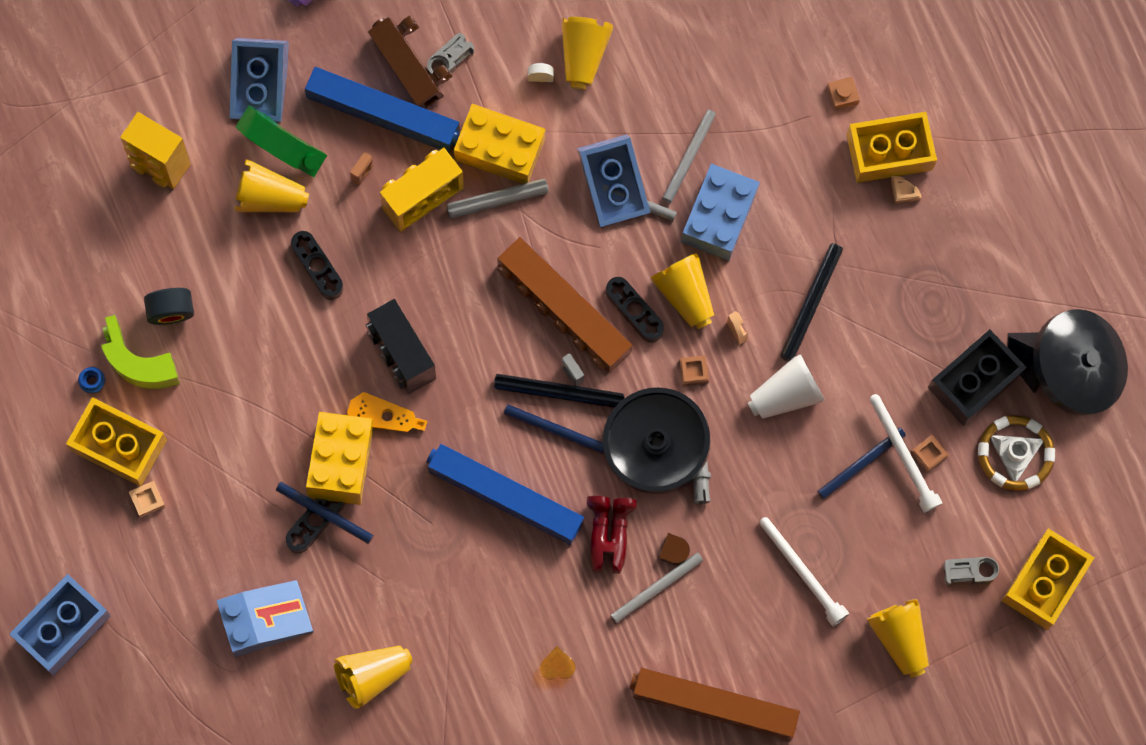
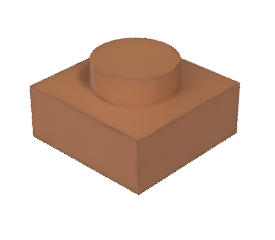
(843, 93)

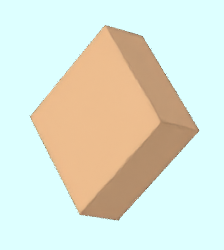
(146, 499)

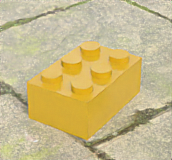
(499, 144)
(891, 147)
(155, 151)
(421, 189)
(116, 441)
(339, 458)
(1048, 579)

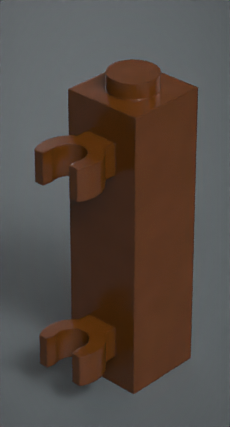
(405, 63)

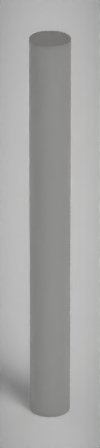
(689, 156)
(656, 588)

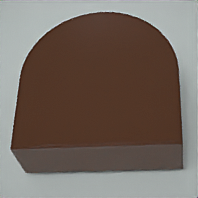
(674, 550)

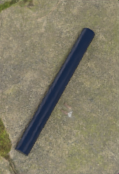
(554, 428)
(857, 466)
(324, 512)

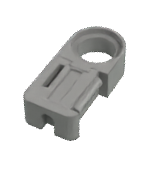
(452, 53)
(968, 570)

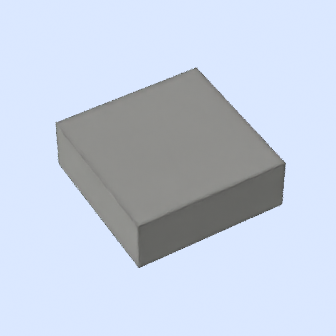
(572, 370)

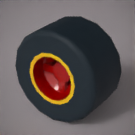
(168, 306)

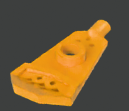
(377, 407)

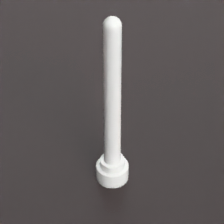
(928, 498)
(834, 612)

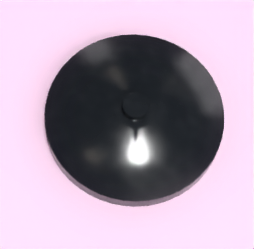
(1080, 362)
(656, 440)

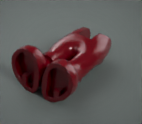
(618, 544)

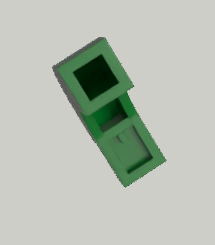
(280, 142)

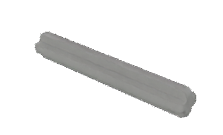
(497, 198)

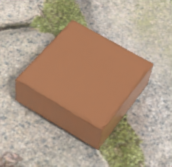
(361, 168)
(694, 370)
(929, 453)

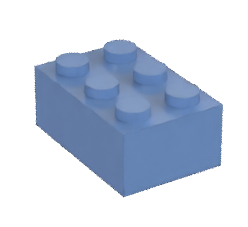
(720, 212)
(60, 624)

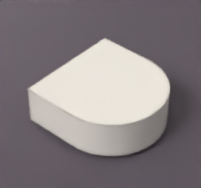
(540, 73)

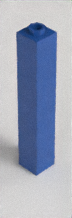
(382, 109)
(504, 493)

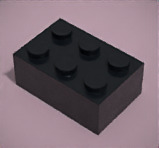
(400, 347)
(976, 377)

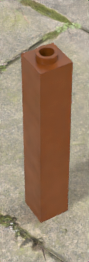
(715, 703)

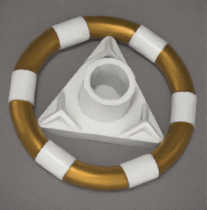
(1016, 452)

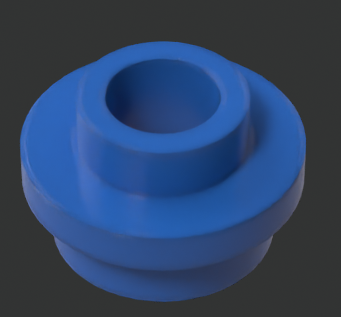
(88, 373)

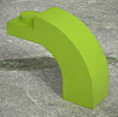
(142, 372)

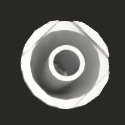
(786, 390)

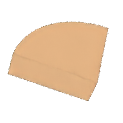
(904, 190)
(734, 322)

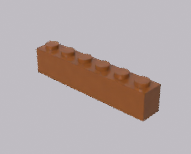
(564, 305)

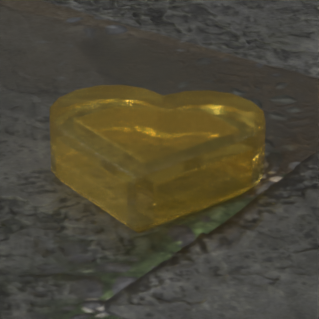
(557, 665)

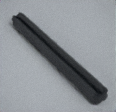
(811, 302)
(557, 390)

